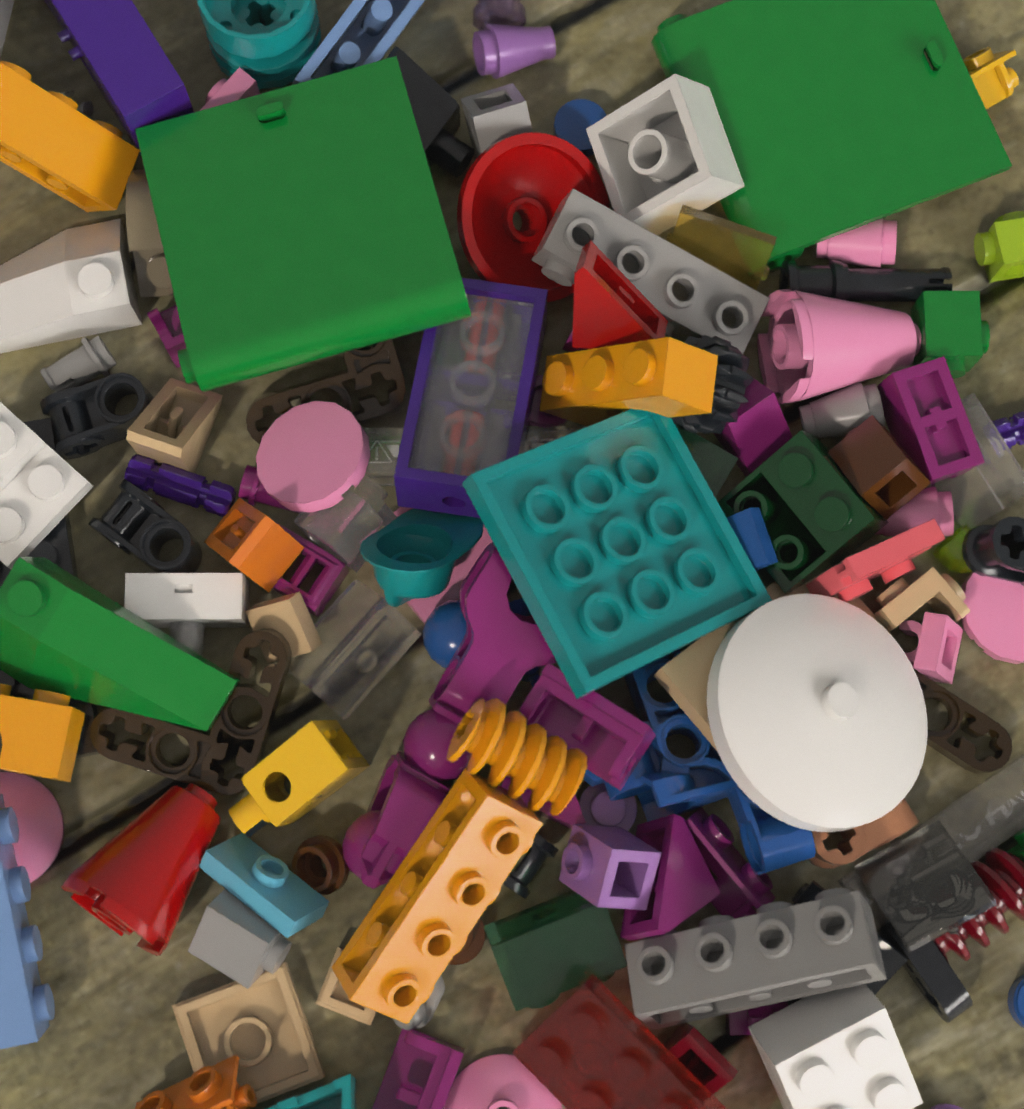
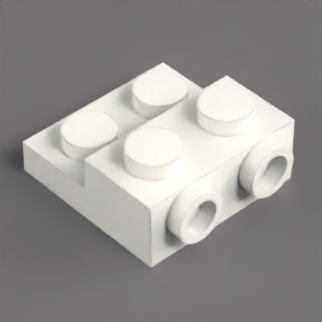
(34, 488)

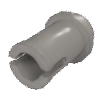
(79, 365)

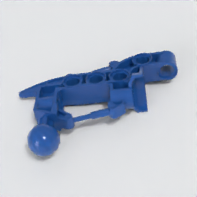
(660, 779)

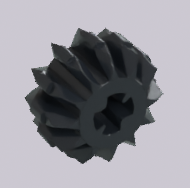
(728, 390)

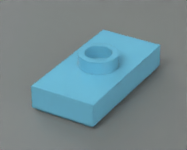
(264, 884)

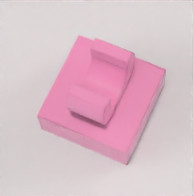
(937, 646)

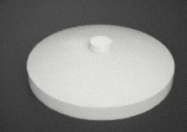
(817, 713)

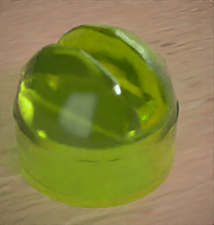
(950, 551)

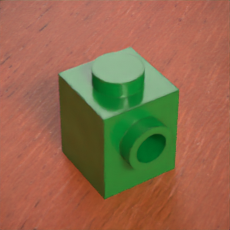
(951, 328)

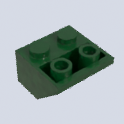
(807, 510)

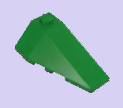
(87, 646)

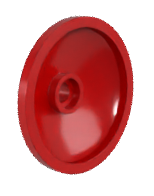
(527, 177)

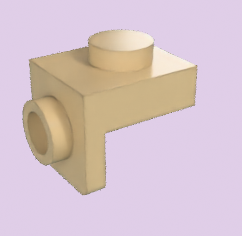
(937, 590)

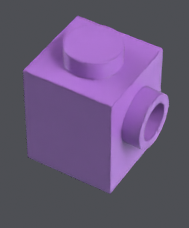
(609, 866)

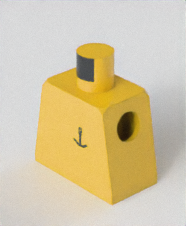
(316, 763)

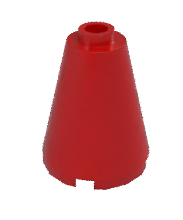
(149, 867)

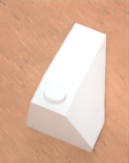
(68, 288)

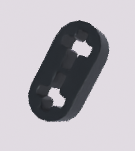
(933, 977)

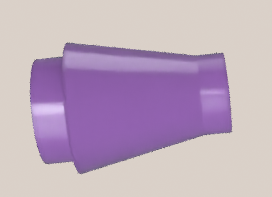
(509, 48)

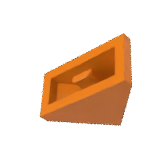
(254, 544)

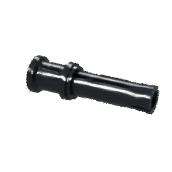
(863, 283)

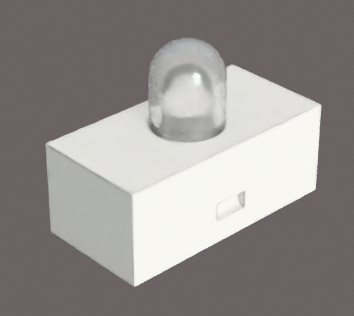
(189, 603)

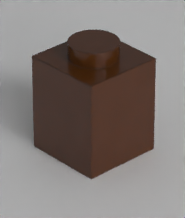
(879, 467)

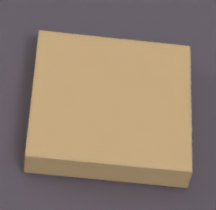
(260, 1027)

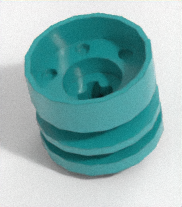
(262, 37)

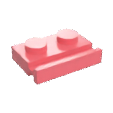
(886, 559)

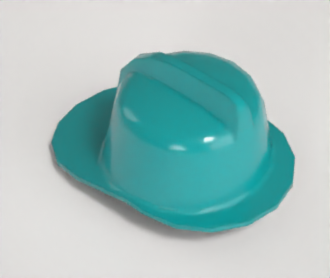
(418, 552)

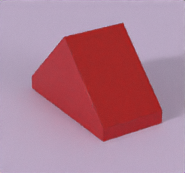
(608, 306)

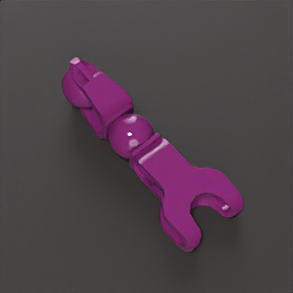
(414, 783)

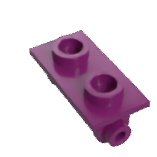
(736, 879)

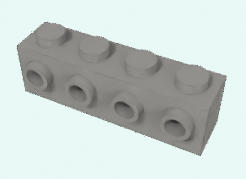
(679, 285)
(755, 959)

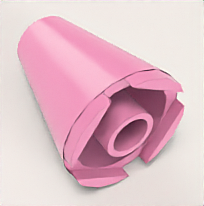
(830, 344)

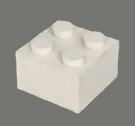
(665, 154)
(836, 1053)

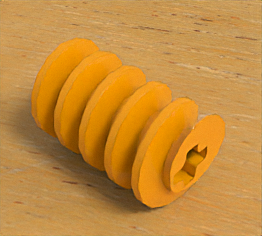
(519, 753)

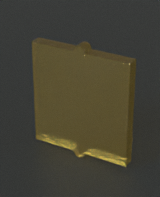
(724, 245)

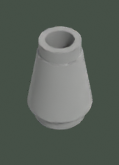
(842, 411)

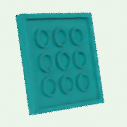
(616, 546)

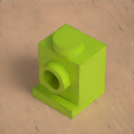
(1002, 247)

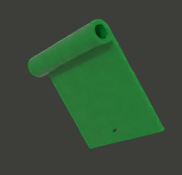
(834, 110)
(300, 225)

